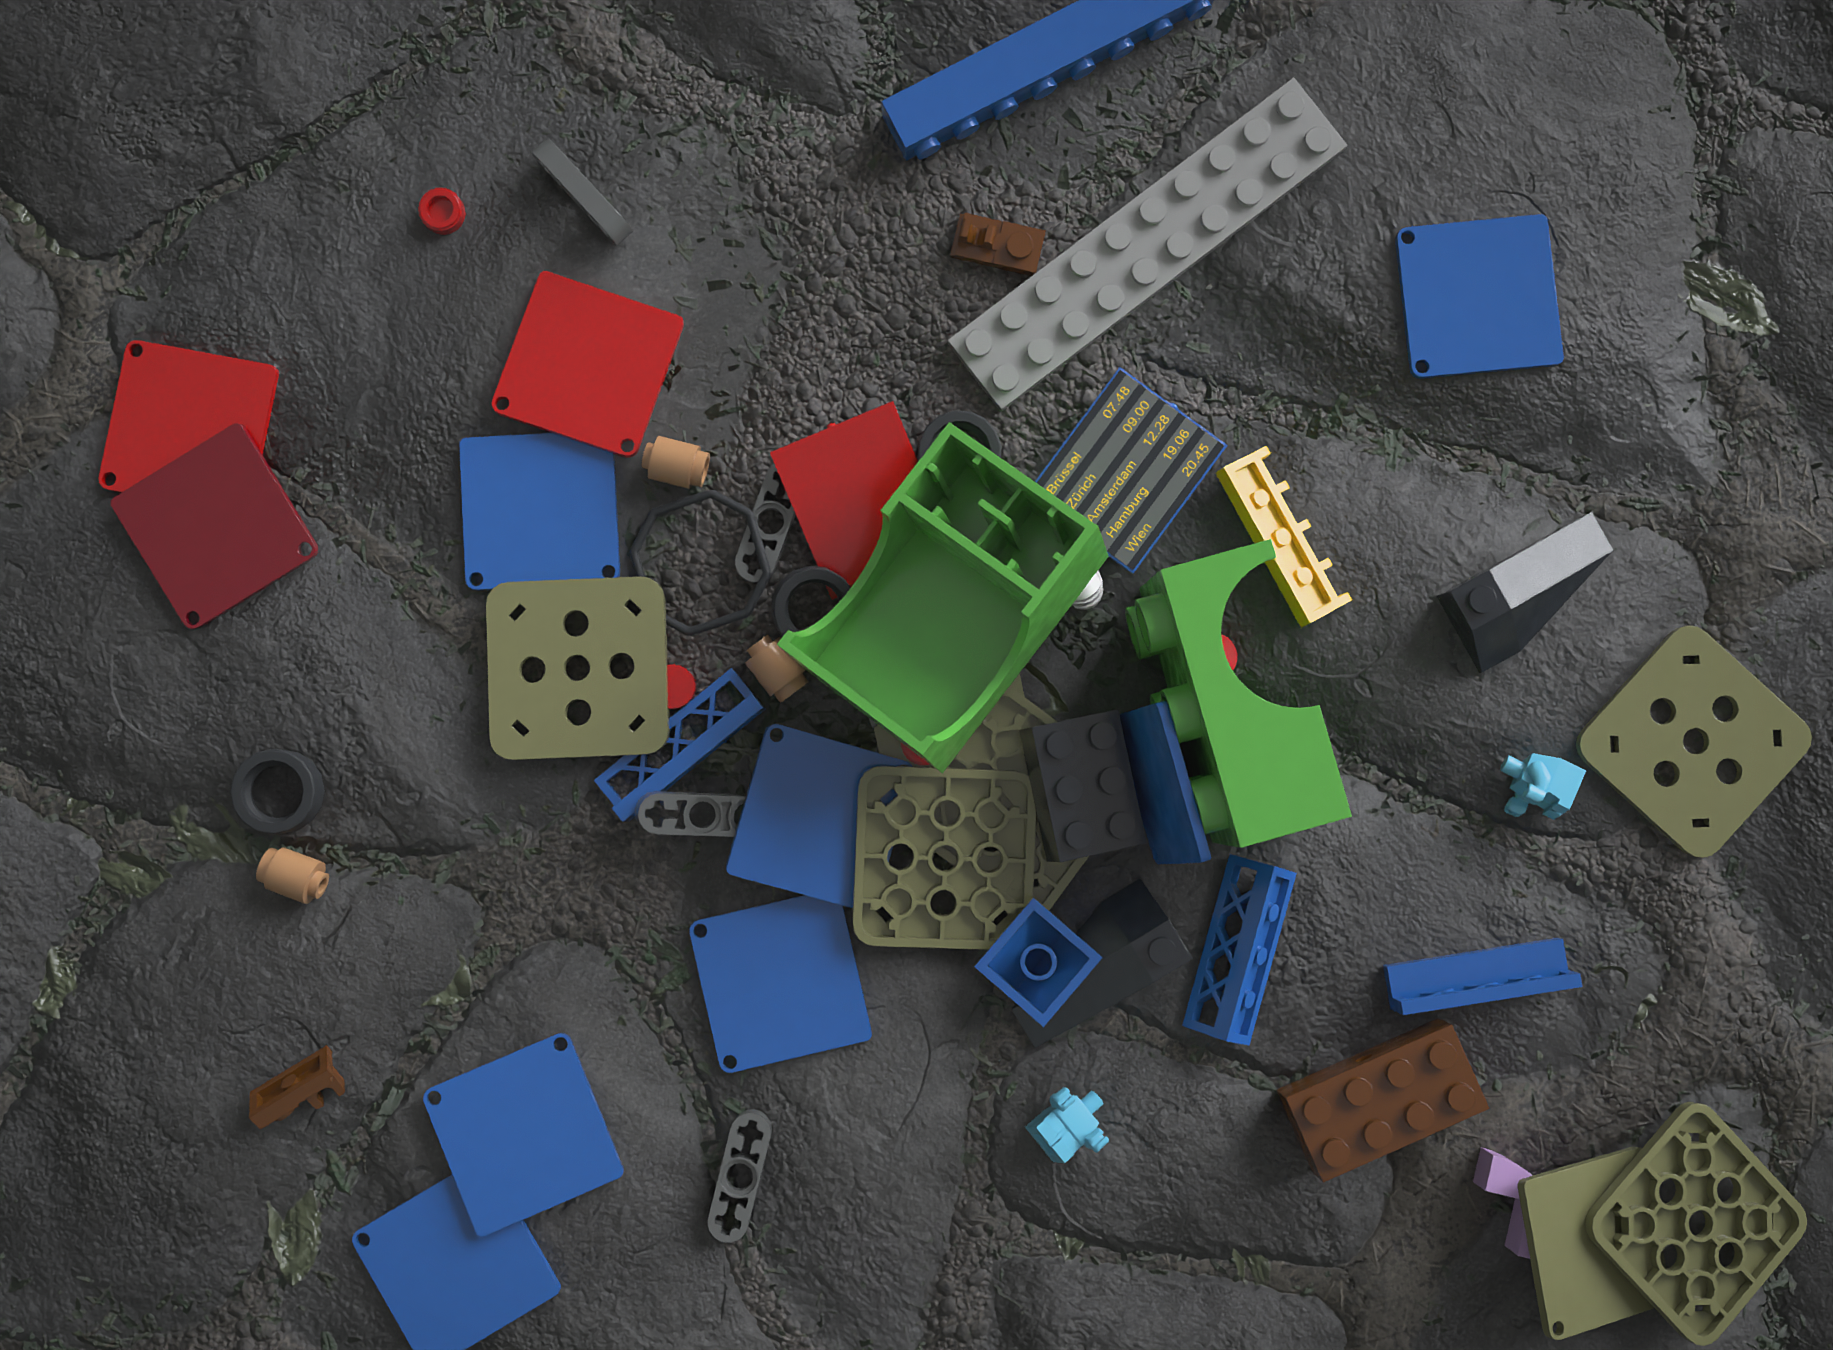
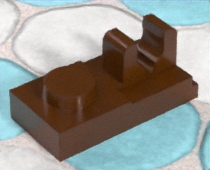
(997, 244)
(301, 1082)

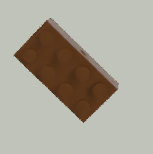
(1382, 1099)

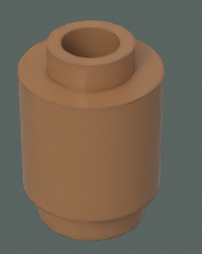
(676, 462)
(775, 669)
(292, 874)

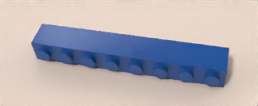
(1025, 67)

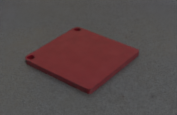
(214, 526)

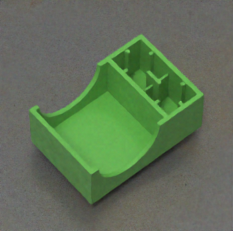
(953, 598)
(1252, 762)

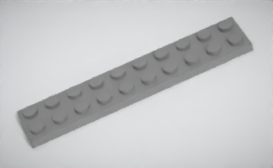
(1147, 244)

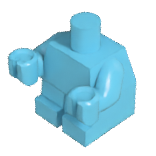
(1542, 782)
(1068, 1125)

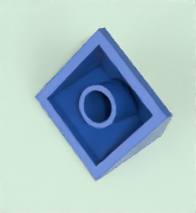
(1038, 962)

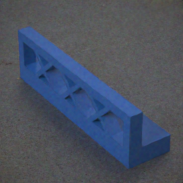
(693, 754)
(1253, 951)
(1479, 976)

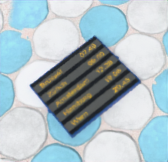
(1131, 466)

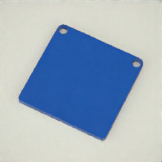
(1479, 296)
(537, 509)
(1163, 786)
(803, 815)
(780, 981)
(523, 1134)
(446, 1279)

